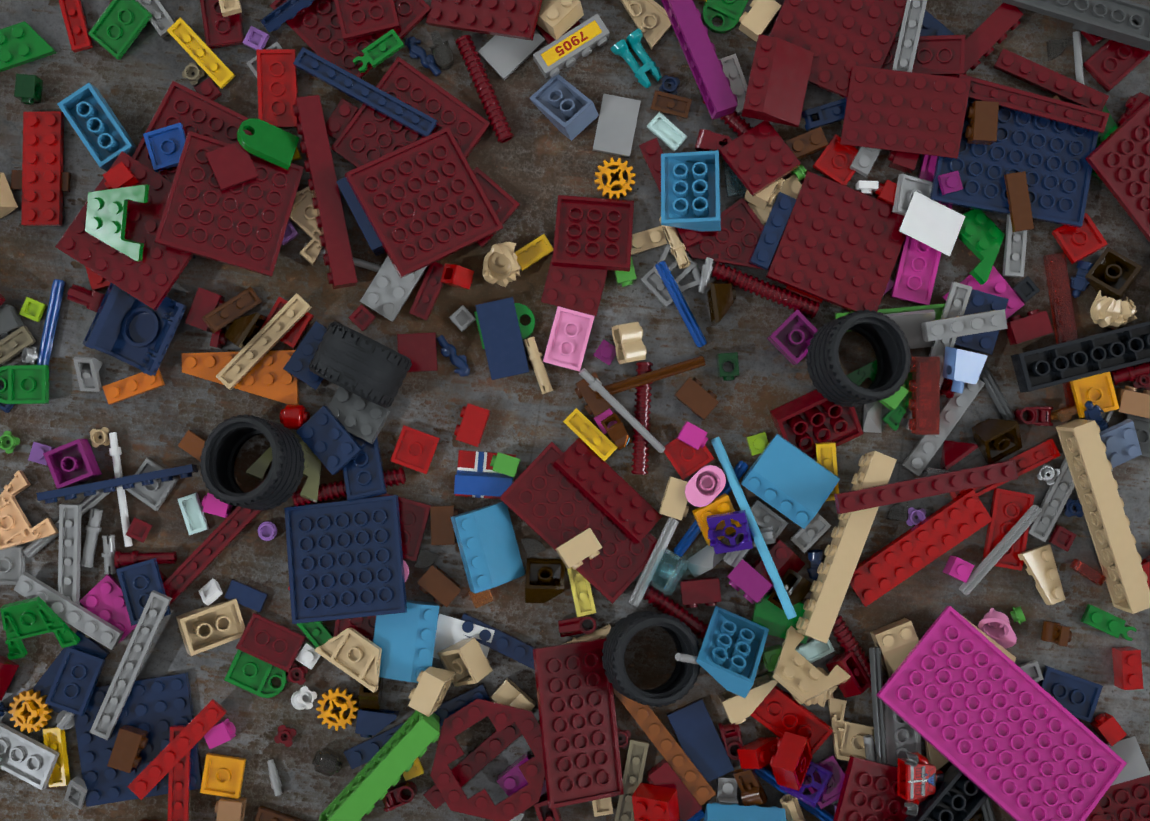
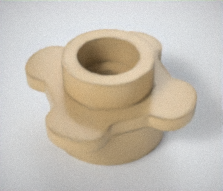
(95, 437)

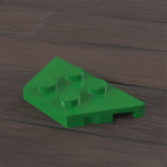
(21, 45)

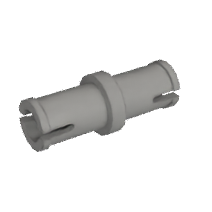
(109, 553)

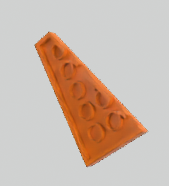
(264, 379)

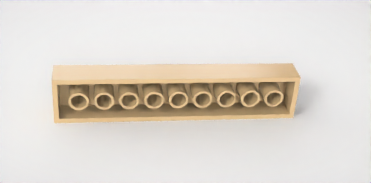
(1105, 515)
(843, 553)

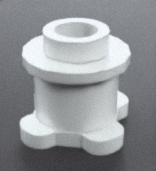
(303, 699)

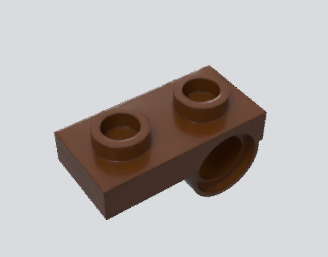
(1056, 633)
(750, 786)

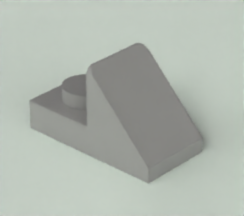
(88, 373)
(726, 790)

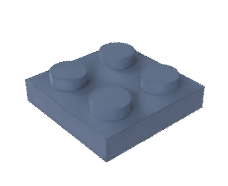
(1121, 442)

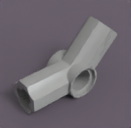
(733, 558)

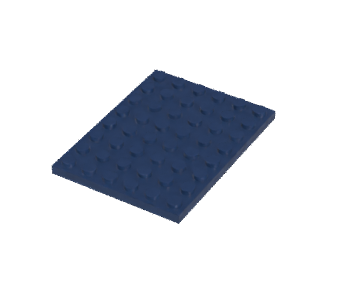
(1043, 148)

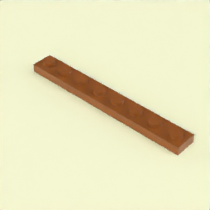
(669, 749)

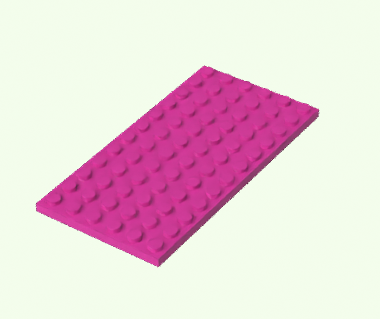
(999, 725)

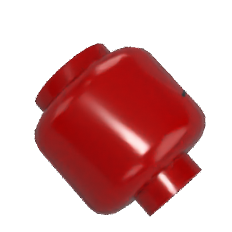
(294, 416)

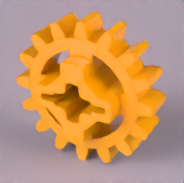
(621, 183)
(30, 711)
(340, 717)

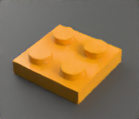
(1096, 389)
(718, 506)
(223, 775)

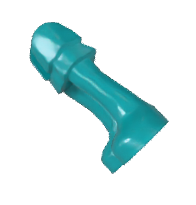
(634, 41)

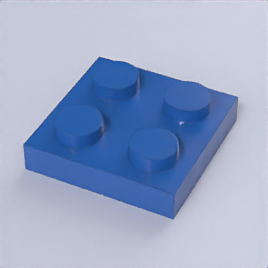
(165, 146)

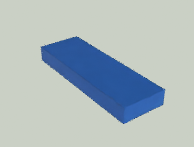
(481, 485)

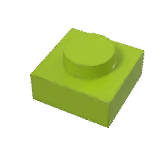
(33, 309)
(757, 443)

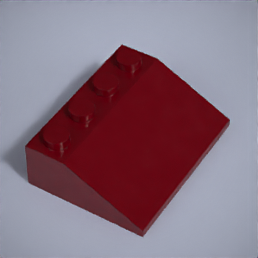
(777, 81)
(815, 420)

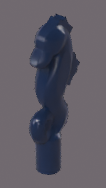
(416, 51)
(458, 361)

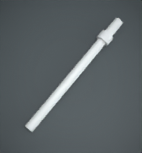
(115, 452)

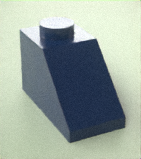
(373, 721)

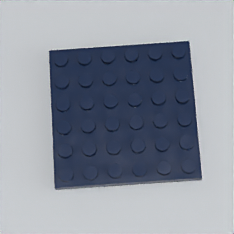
(345, 559)
(151, 706)

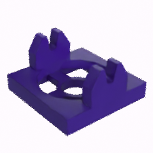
(719, 547)
(816, 797)

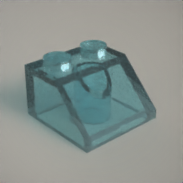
(669, 572)

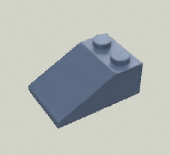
(565, 106)

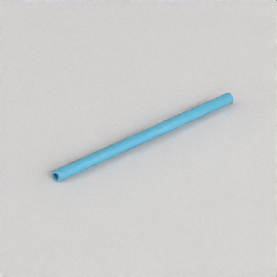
(755, 531)

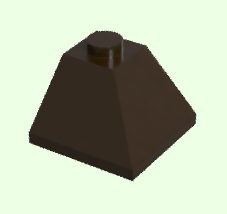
(719, 300)
(244, 329)
(997, 438)
(543, 579)

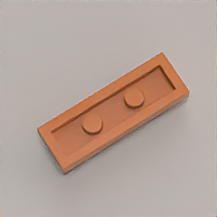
(132, 386)

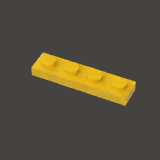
(201, 53)

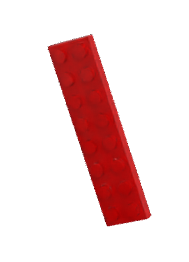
(919, 547)

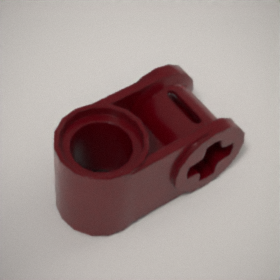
(710, 141)
(1036, 415)
(731, 736)
(396, 797)

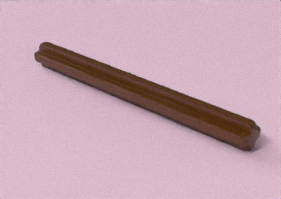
(653, 376)

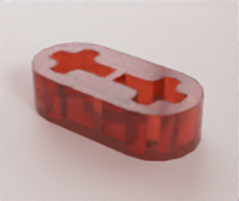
(1087, 572)

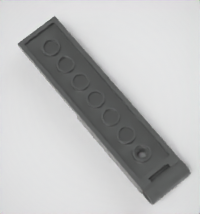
(1110, 19)

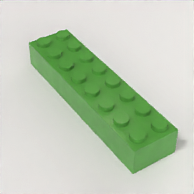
(384, 769)

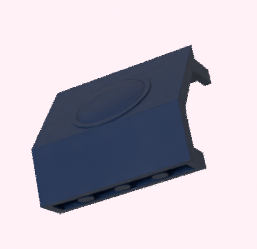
(134, 330)

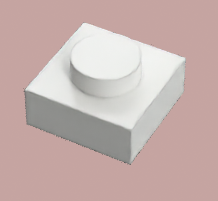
(866, 187)
(210, 592)
(308, 656)

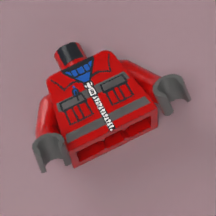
(916, 780)

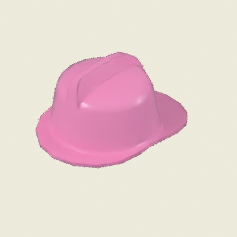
(705, 486)
(998, 628)

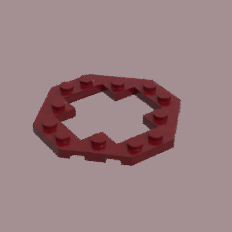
(449, 750)

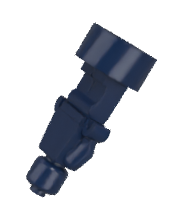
(1080, 282)
(1094, 412)
(815, 557)

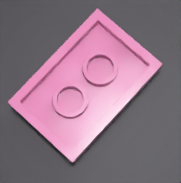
(568, 339)

